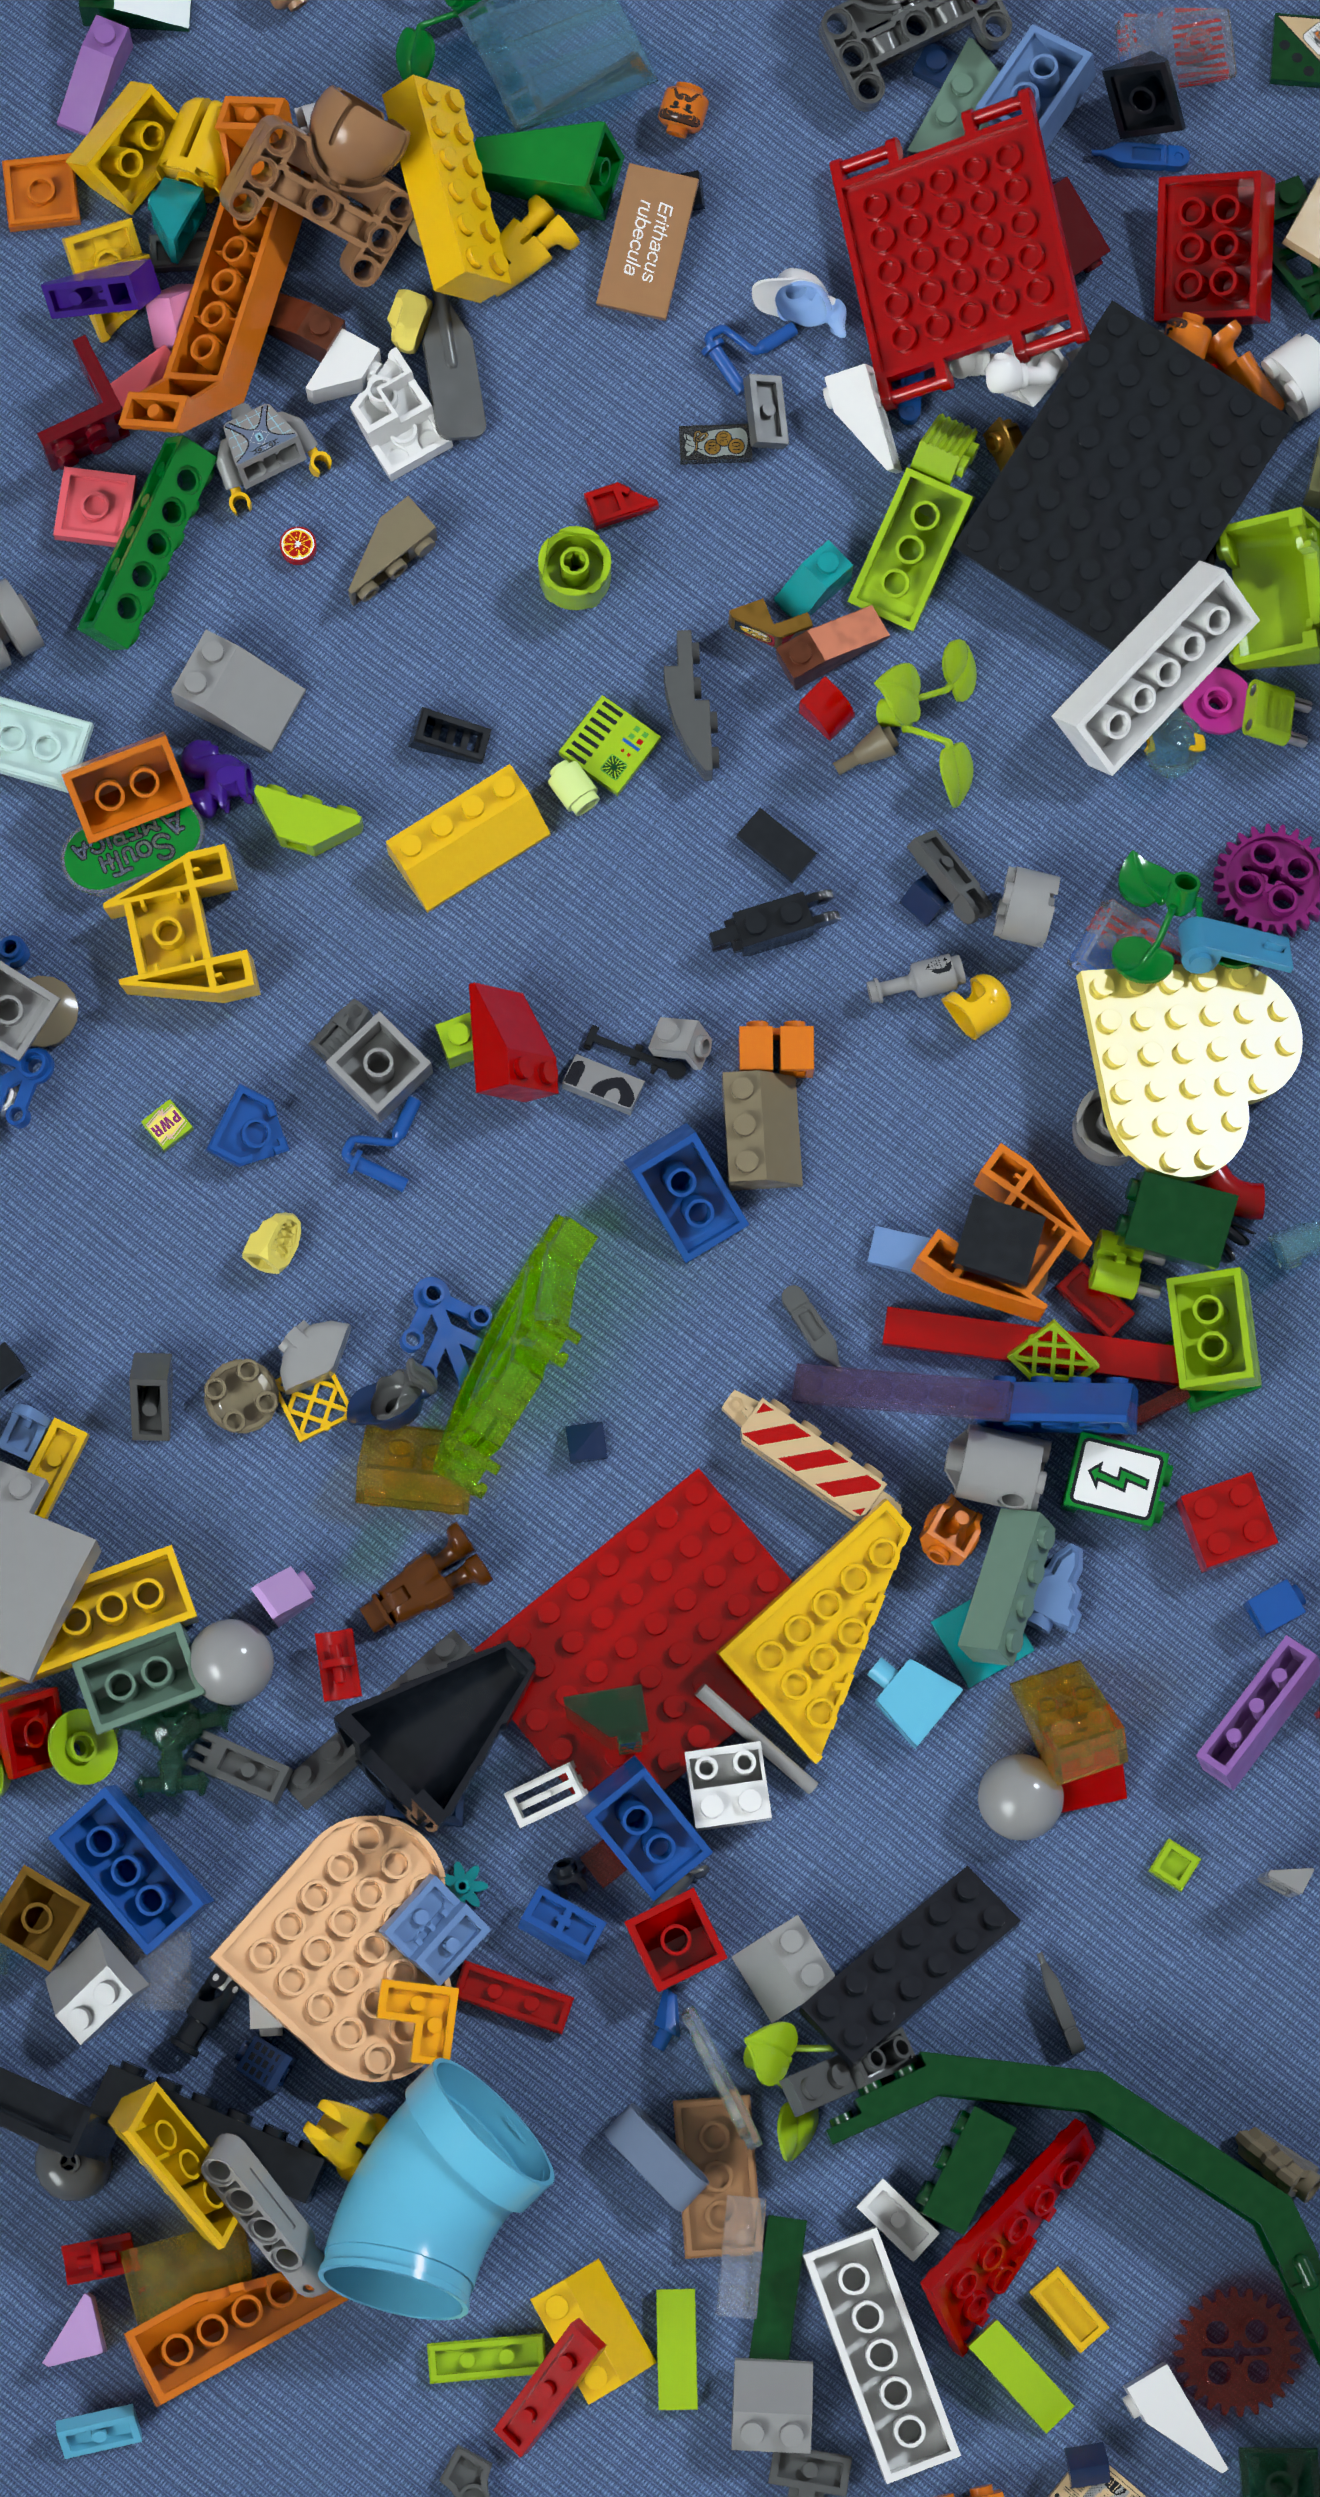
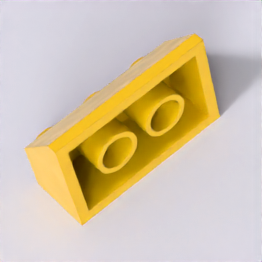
(125, 146)
(596, 2302)

